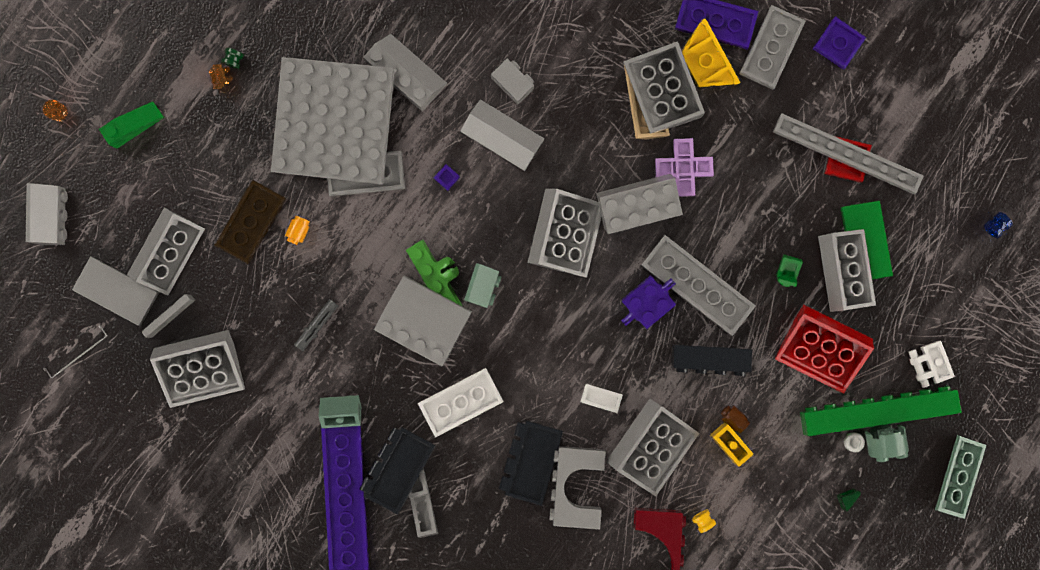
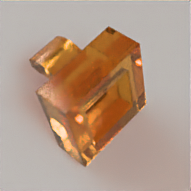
(217, 76)

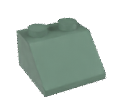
(482, 286)

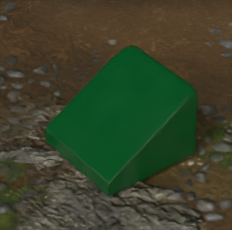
(848, 498)

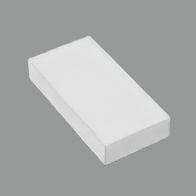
(601, 398)

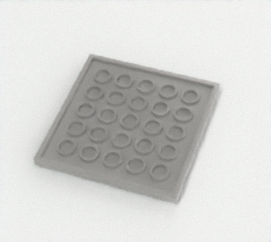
(332, 120)

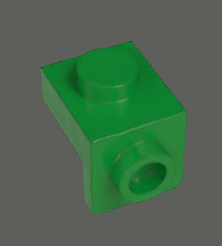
(788, 271)

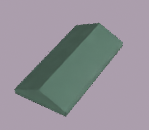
(960, 477)

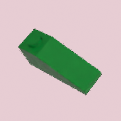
(130, 124)

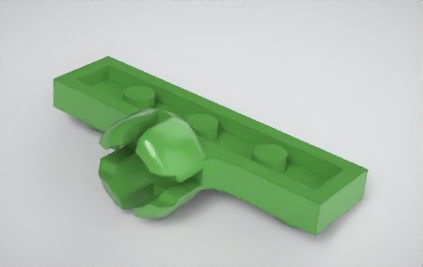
(434, 272)

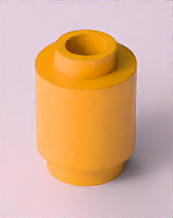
(297, 230)

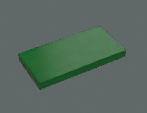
(870, 218)

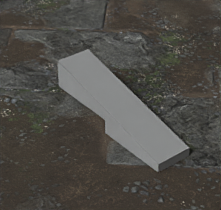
(422, 508)

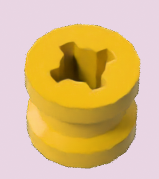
(704, 521)

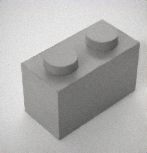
(513, 81)

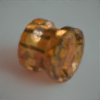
(51, 107)

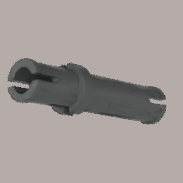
(311, 331)

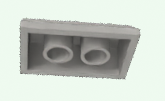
(46, 214)

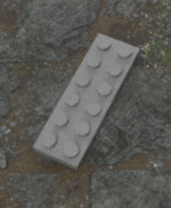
(698, 285)

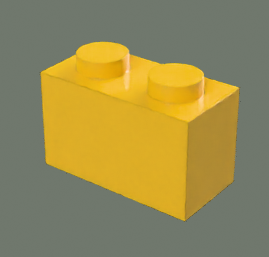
(731, 444)

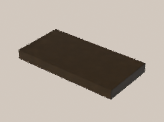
(250, 222)

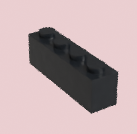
(711, 358)

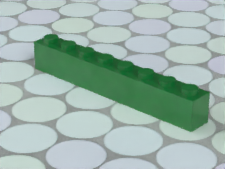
(880, 412)

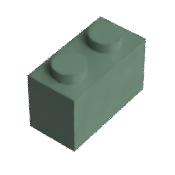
(340, 411)

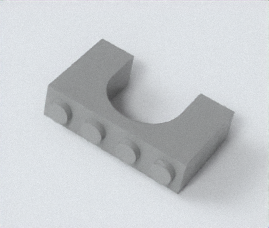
(565, 512)

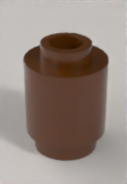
(734, 418)

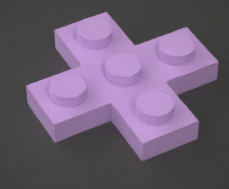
(684, 166)

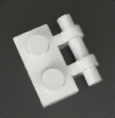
(936, 361)

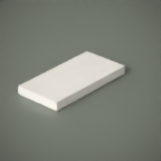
(460, 402)

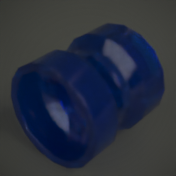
(998, 225)

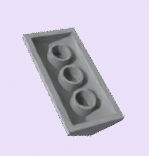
(502, 135)

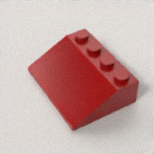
(824, 349)

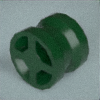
(232, 58)

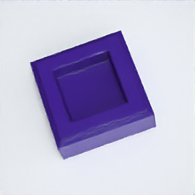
(446, 177)

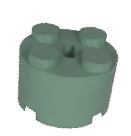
(887, 442)

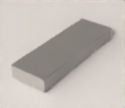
(166, 317)

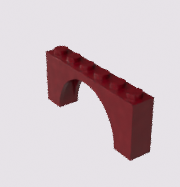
(667, 527)

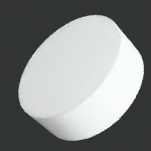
(854, 442)

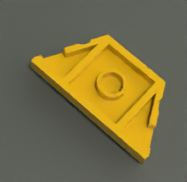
(707, 59)

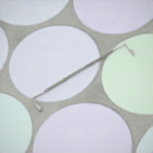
(79, 356)

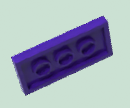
(728, 21)

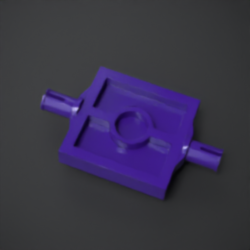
(648, 302)

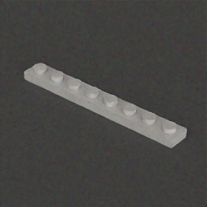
(848, 154)

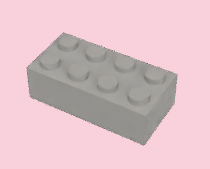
(639, 203)

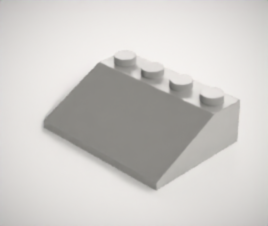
(664, 88)
(565, 232)
(423, 320)
(197, 368)
(652, 447)

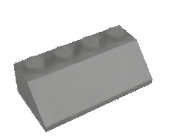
(411, 74)
(165, 251)
(847, 270)

